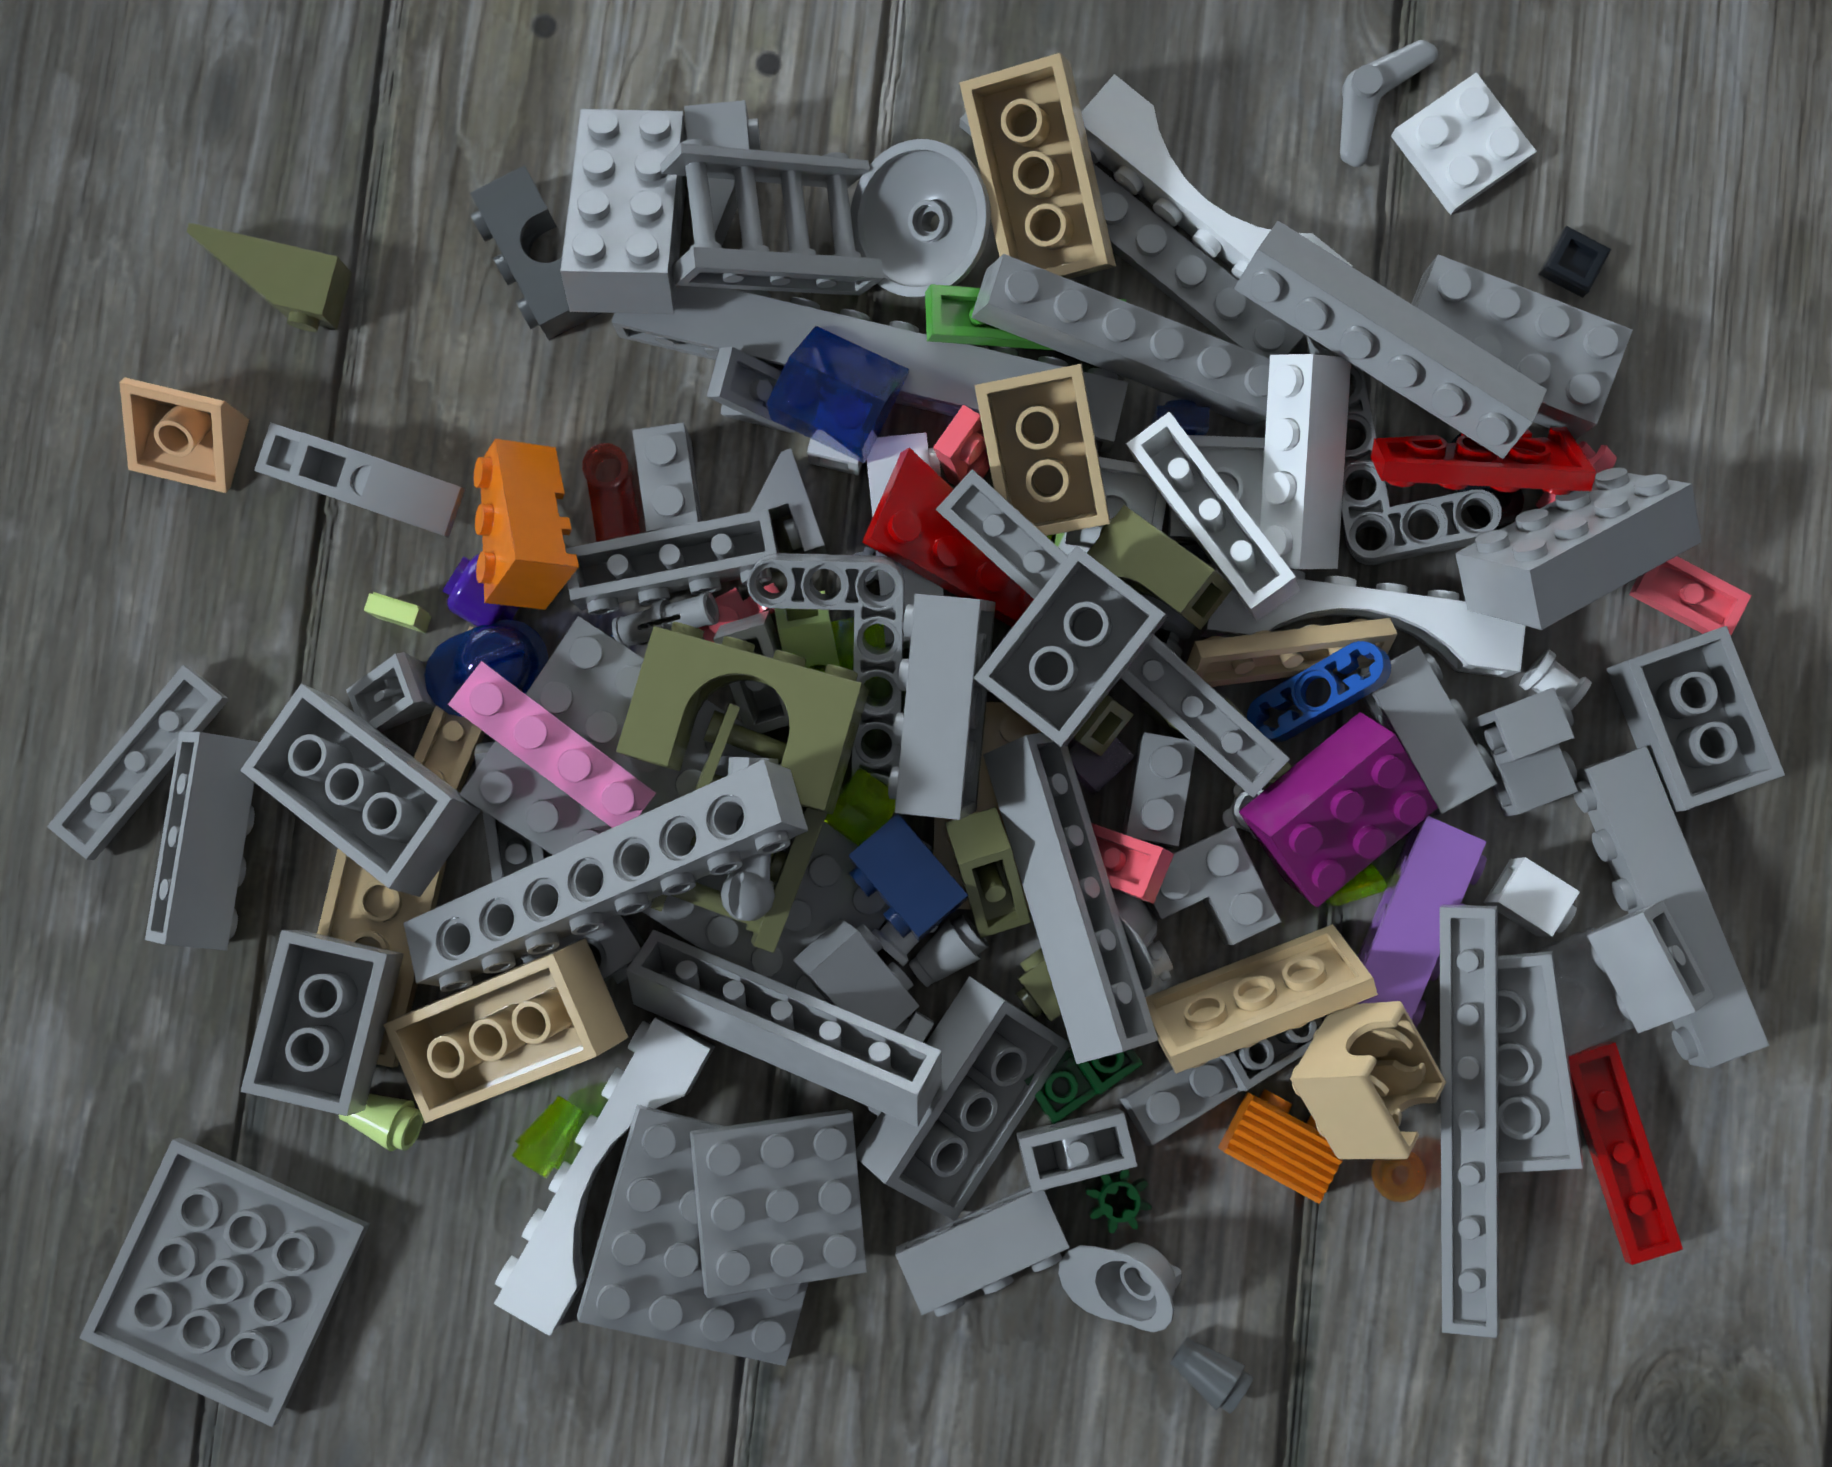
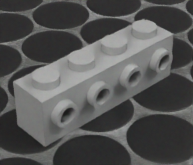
(671, 561)
(203, 843)

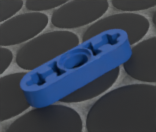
(1346, 662)

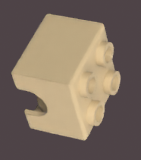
(1362, 1075)

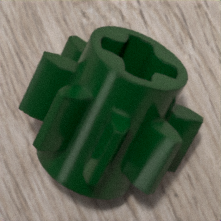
(1126, 1212)

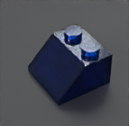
(836, 393)

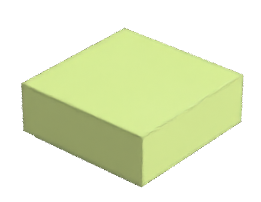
(397, 612)

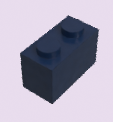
(906, 878)

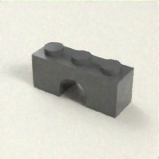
(515, 217)

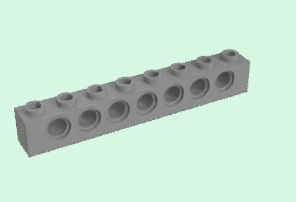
(477, 930)

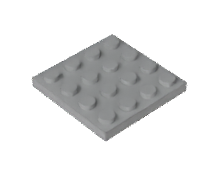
(650, 1263)
(224, 1281)

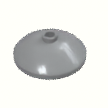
(895, 213)

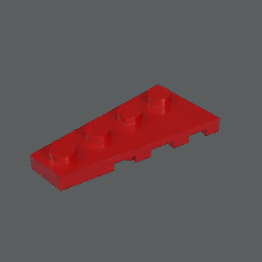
(1533, 463)
(924, 541)

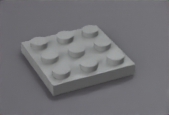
(777, 1202)

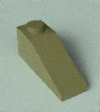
(294, 280)

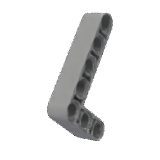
(1394, 520)
(868, 610)

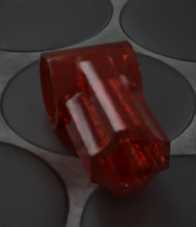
(614, 501)

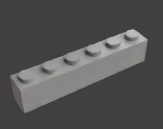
(1123, 339)
(1391, 340)
(1653, 864)
(1070, 898)
(786, 1027)

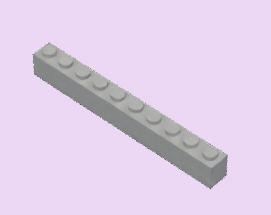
(771, 329)

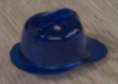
(505, 646)

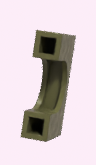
(1154, 568)
(686, 670)

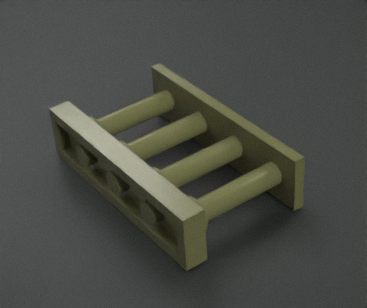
(786, 867)

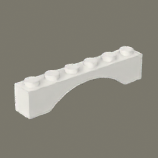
(1128, 142)
(1439, 620)
(551, 1268)

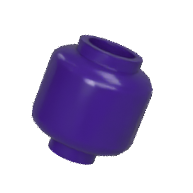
(467, 597)

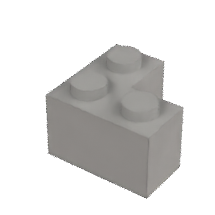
(1526, 751)
(1225, 881)

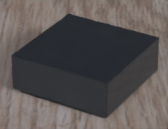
(1574, 261)

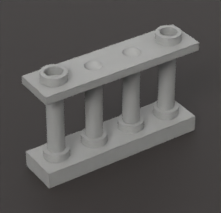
(754, 264)

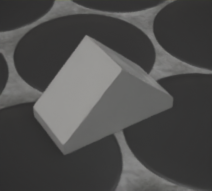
(392, 693)

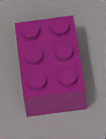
(1339, 808)

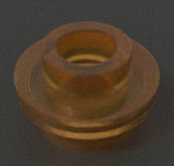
(1382, 1179)

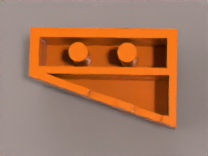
(521, 525)

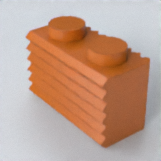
(1281, 1145)

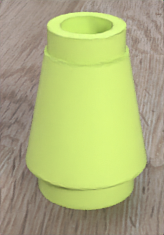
(388, 1122)

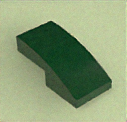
(1075, 1083)

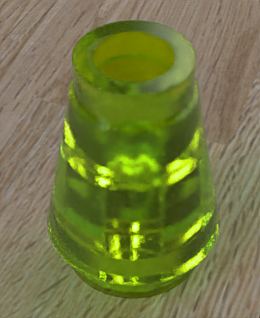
(548, 1137)

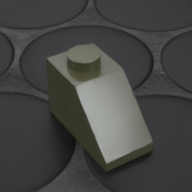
(988, 872)

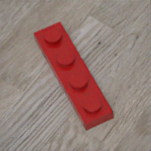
(1622, 1155)

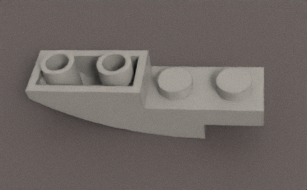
(360, 479)
(1179, 1098)

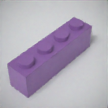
(1405, 931)

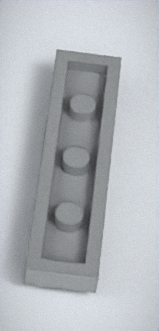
(136, 763)

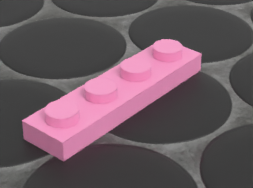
(550, 747)

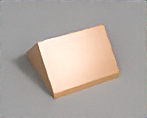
(181, 435)

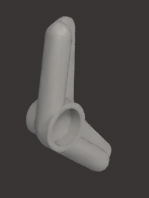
(1365, 89)

